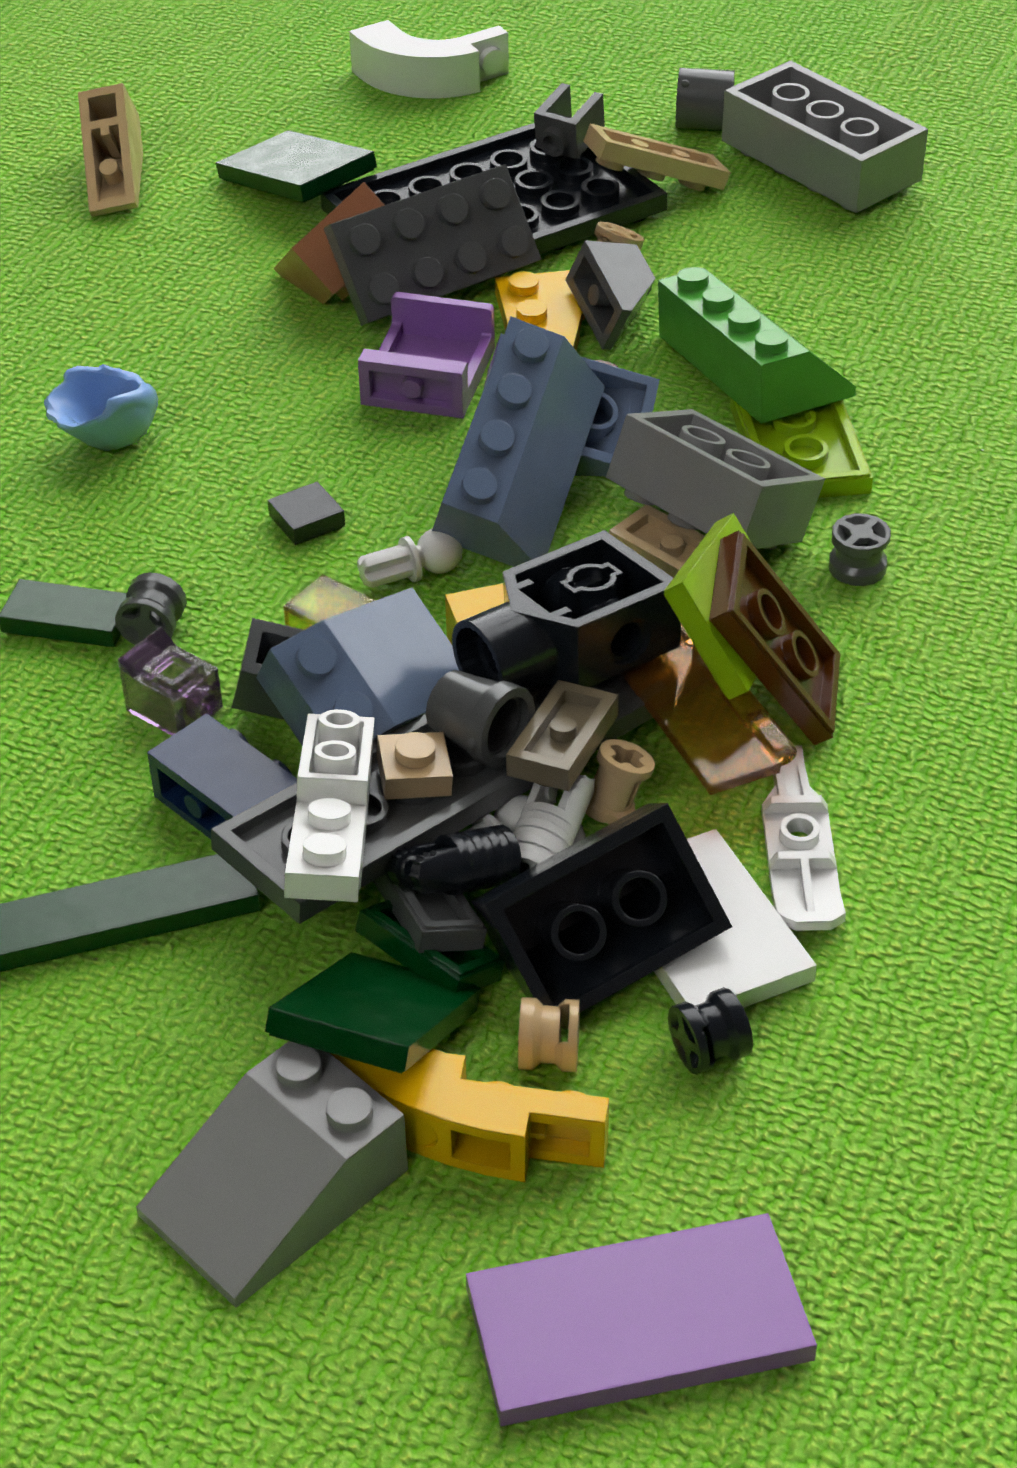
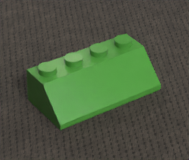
(743, 348)

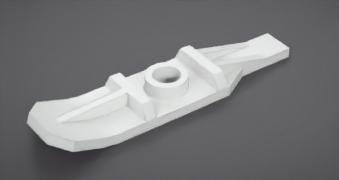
(805, 867)

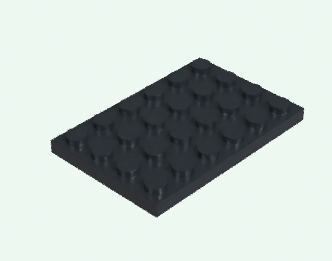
(558, 194)

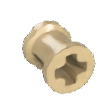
(618, 779)

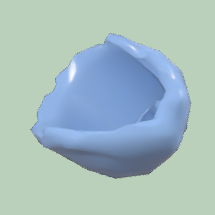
(102, 406)

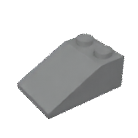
(276, 1169)

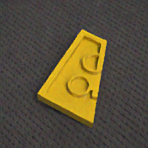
(541, 301)

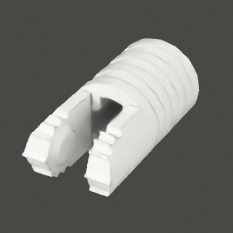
(551, 828)

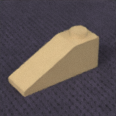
(111, 149)

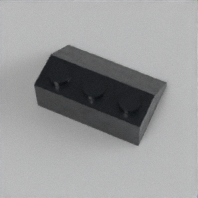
(603, 910)

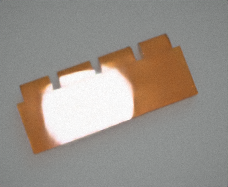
(716, 736)

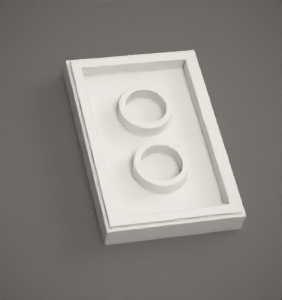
(754, 956)

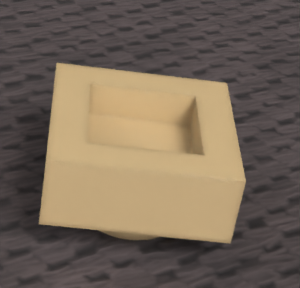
(414, 765)

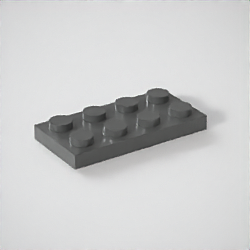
(433, 242)

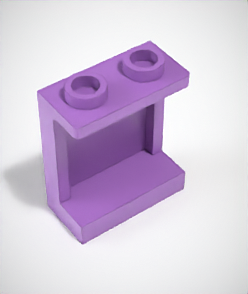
(429, 356)

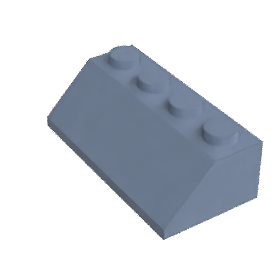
(521, 447)

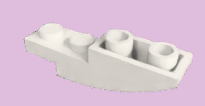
(331, 808)

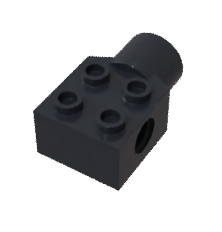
(572, 618)

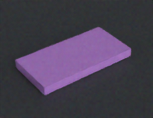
(637, 1318)

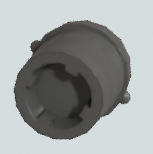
(479, 714)

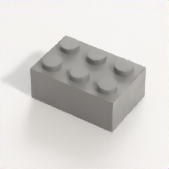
(708, 472)

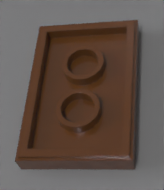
(775, 637)

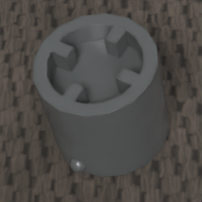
(702, 97)

